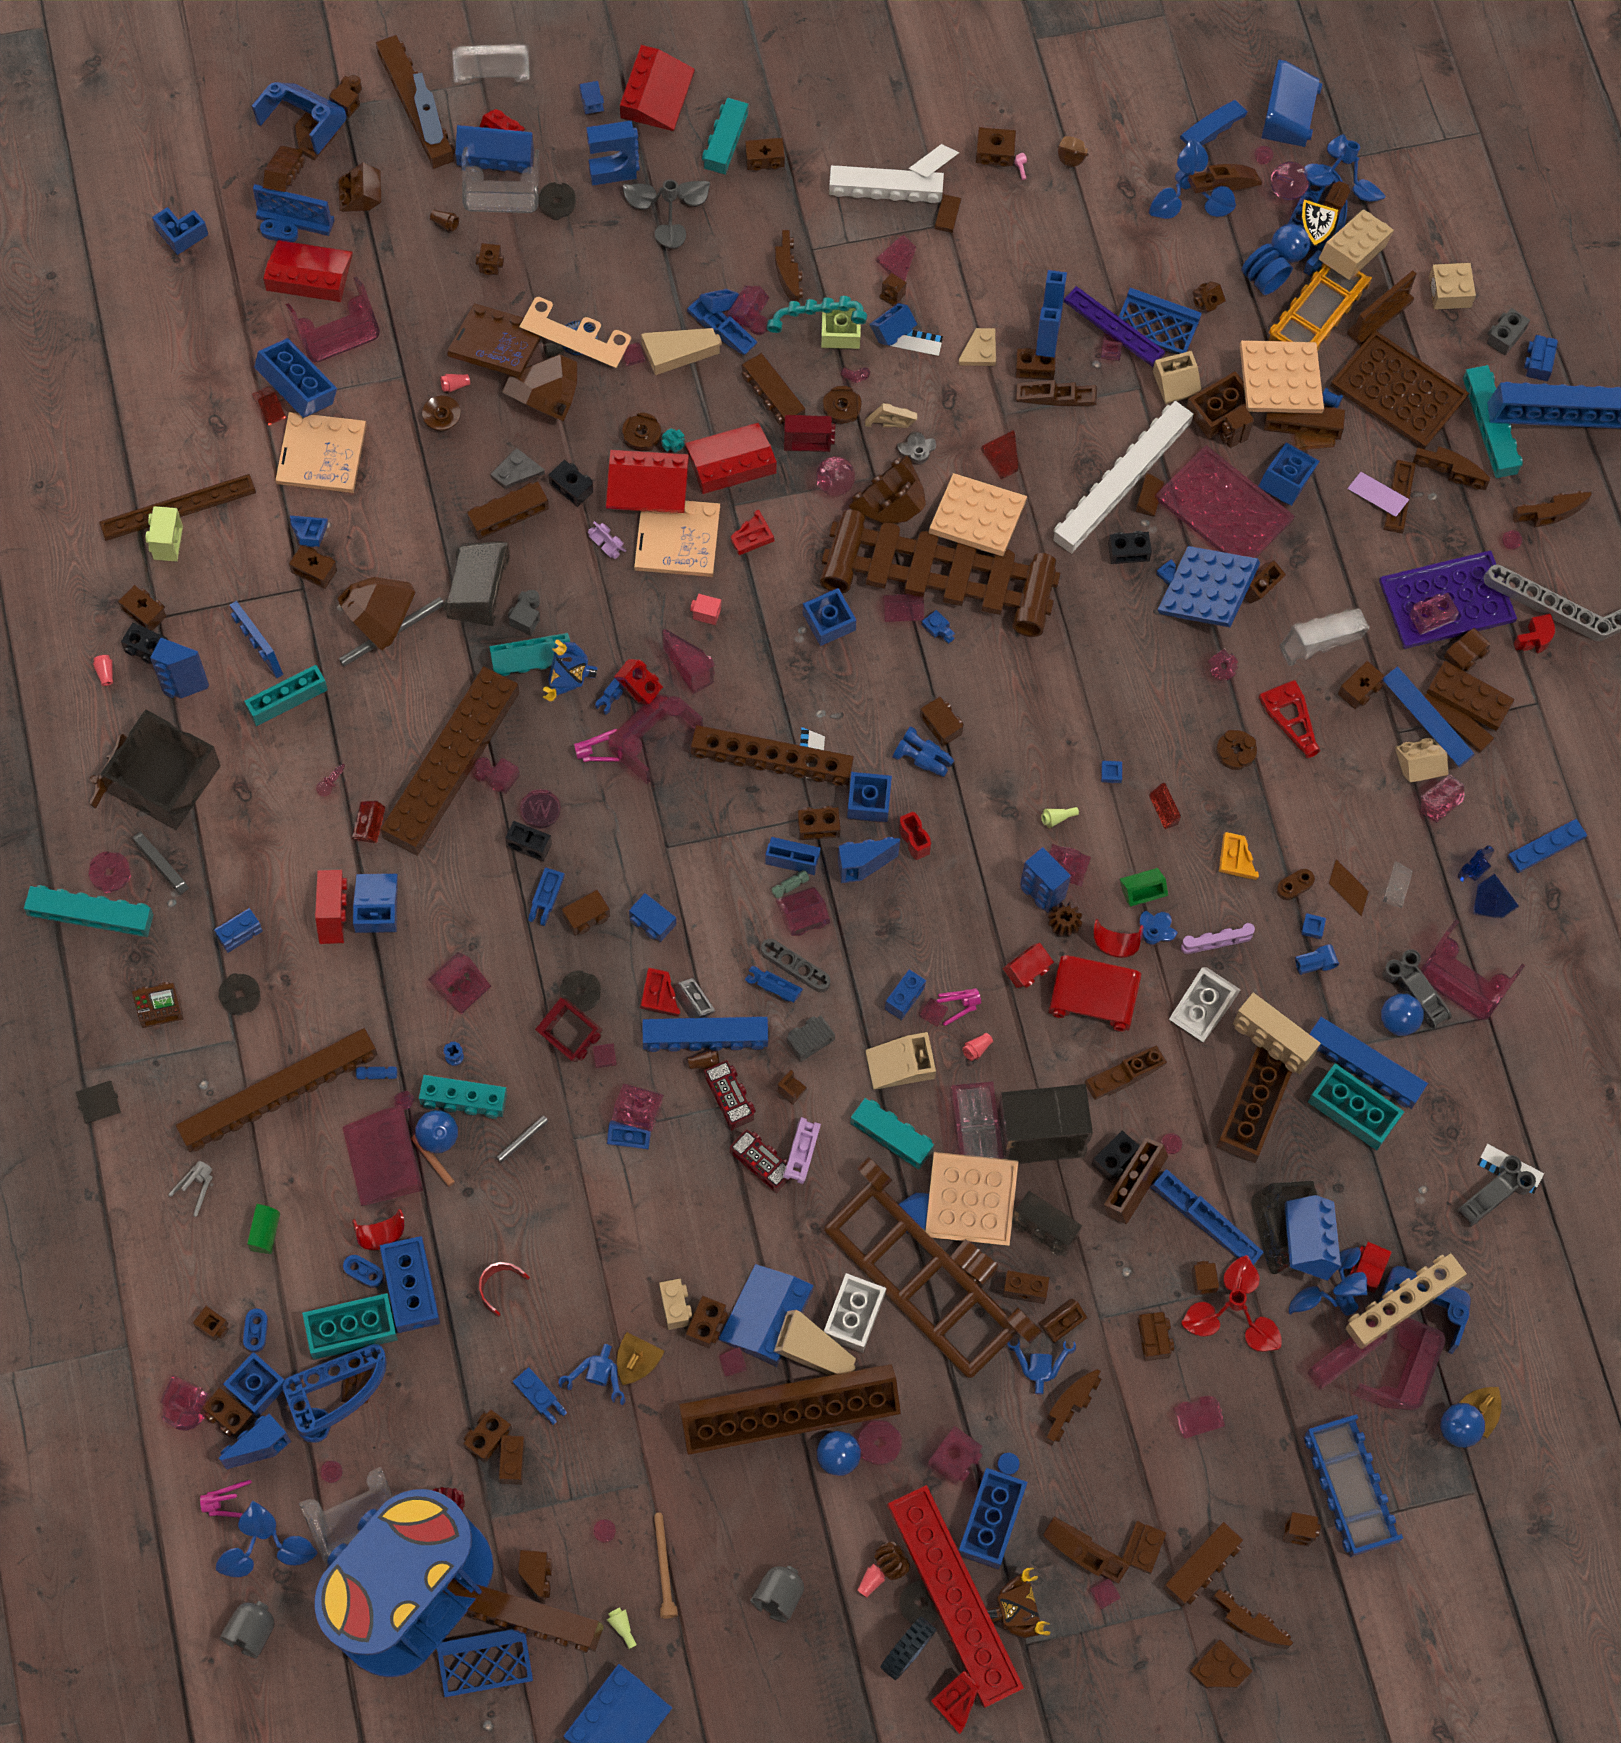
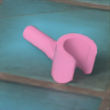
(1021, 159)

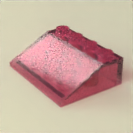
(382, 1156)

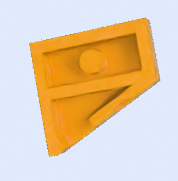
(1236, 857)

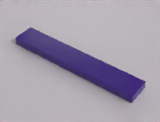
(1114, 326)

